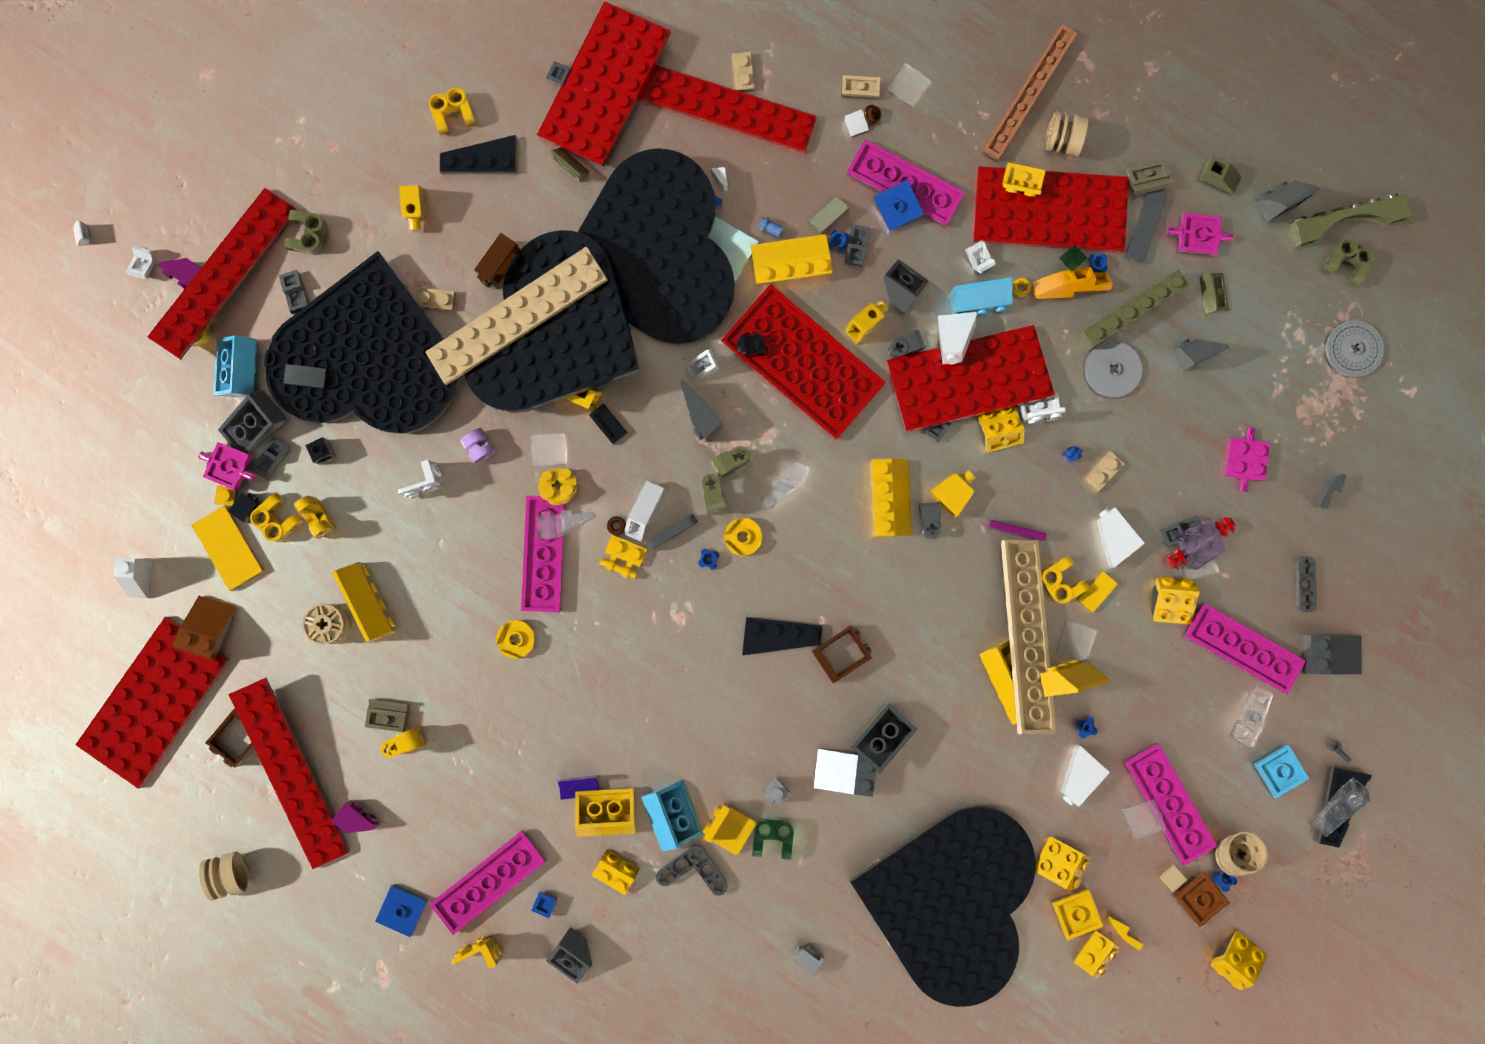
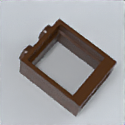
(496, 261)
(865, 649)
(218, 748)

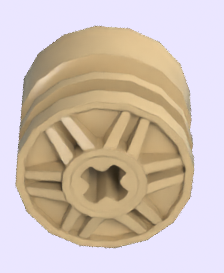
(1066, 133)
(338, 624)
(1251, 853)
(223, 876)

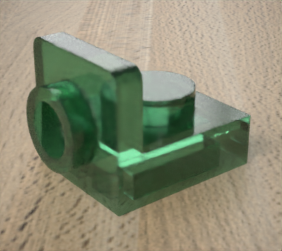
(1073, 258)

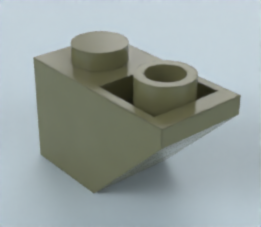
(1221, 174)

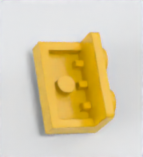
(1023, 178)
(616, 872)
(1097, 954)

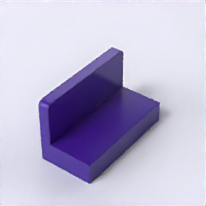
(570, 786)

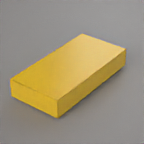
(1098, 591)

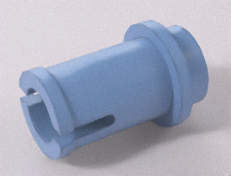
(770, 227)

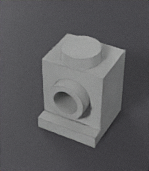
(776, 792)
(808, 959)

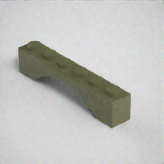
(1386, 211)
(1133, 309)

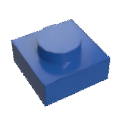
(544, 904)

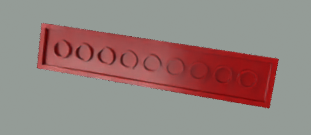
(728, 108)
(221, 274)
(289, 772)

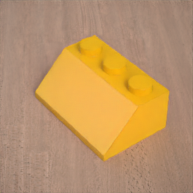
(1071, 678)
(605, 812)

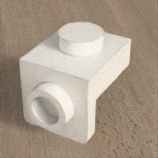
(980, 257)
(141, 263)

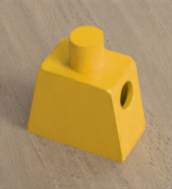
(411, 197)
(865, 321)
(954, 492)

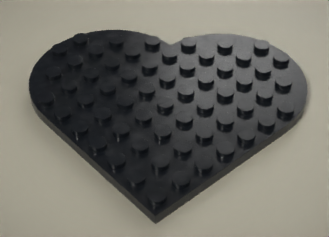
(656, 233)
(568, 352)
(373, 353)
(950, 903)

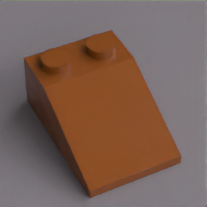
(204, 628)

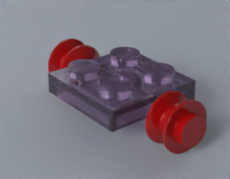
(1201, 543)

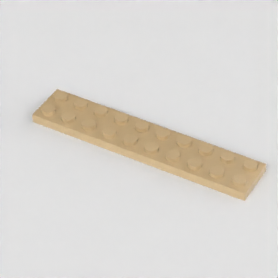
(516, 316)
(1027, 635)

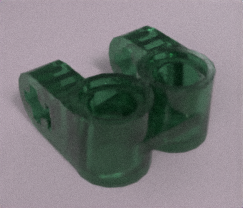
(773, 834)

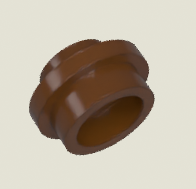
(872, 114)
(610, 523)

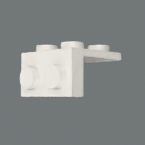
(1042, 409)
(433, 480)

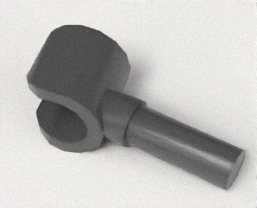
(1339, 750)

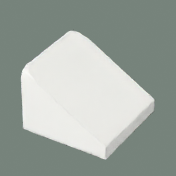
(856, 123)
(720, 176)
(81, 233)

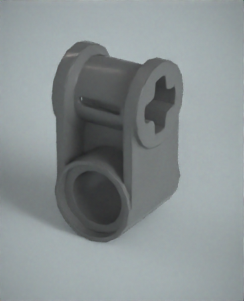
(909, 344)
(929, 516)

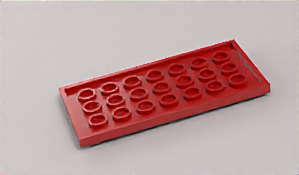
(604, 83)
(1069, 211)
(805, 362)
(993, 376)
(149, 706)

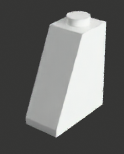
(955, 335)
(643, 510)
(1117, 536)
(134, 576)
(1082, 776)

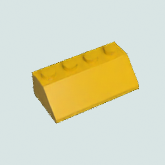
(791, 259)
(891, 498)
(364, 601)
(999, 667)

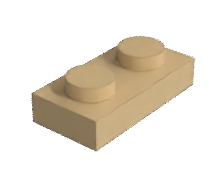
(743, 71)
(860, 86)
(435, 299)
(1103, 471)

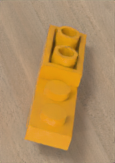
(1066, 283)

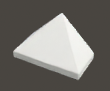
(701, 365)

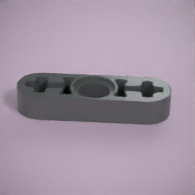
(671, 532)
(1312, 598)

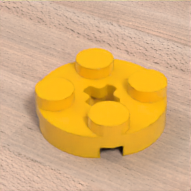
(557, 476)
(743, 525)
(505, 642)

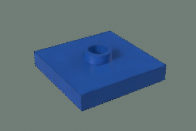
(898, 205)
(401, 910)

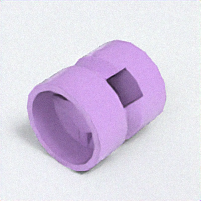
(477, 445)

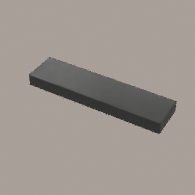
(1146, 225)

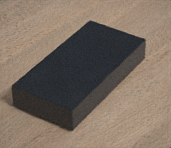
(608, 424)

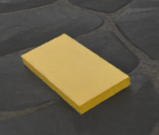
(227, 548)

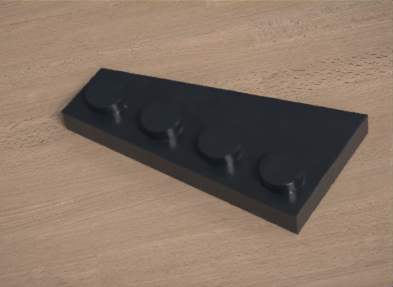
(482, 158)
(774, 635)
(1338, 778)

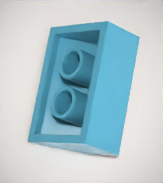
(982, 297)
(235, 366)
(672, 815)

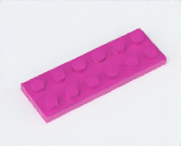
(884, 170)
(541, 561)
(1245, 648)
(1183, 822)
(487, 882)

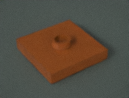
(1201, 899)

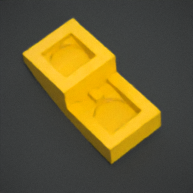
(1122, 930)

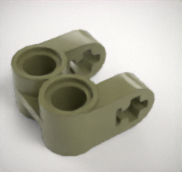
(302, 245)
(1353, 257)
(725, 463)
(713, 498)

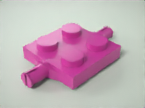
(1199, 234)
(1247, 459)
(227, 466)

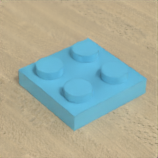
(1281, 771)

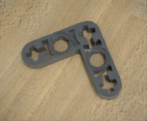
(692, 862)

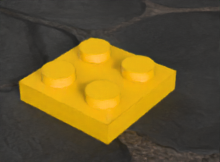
(1077, 914)

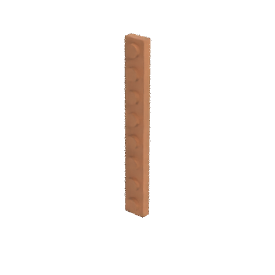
(1029, 92)

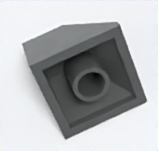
(903, 285)
(1197, 351)
(571, 955)

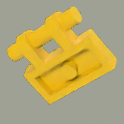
(626, 551)

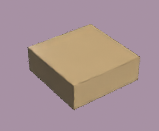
(1172, 878)

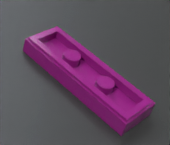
(1016, 530)

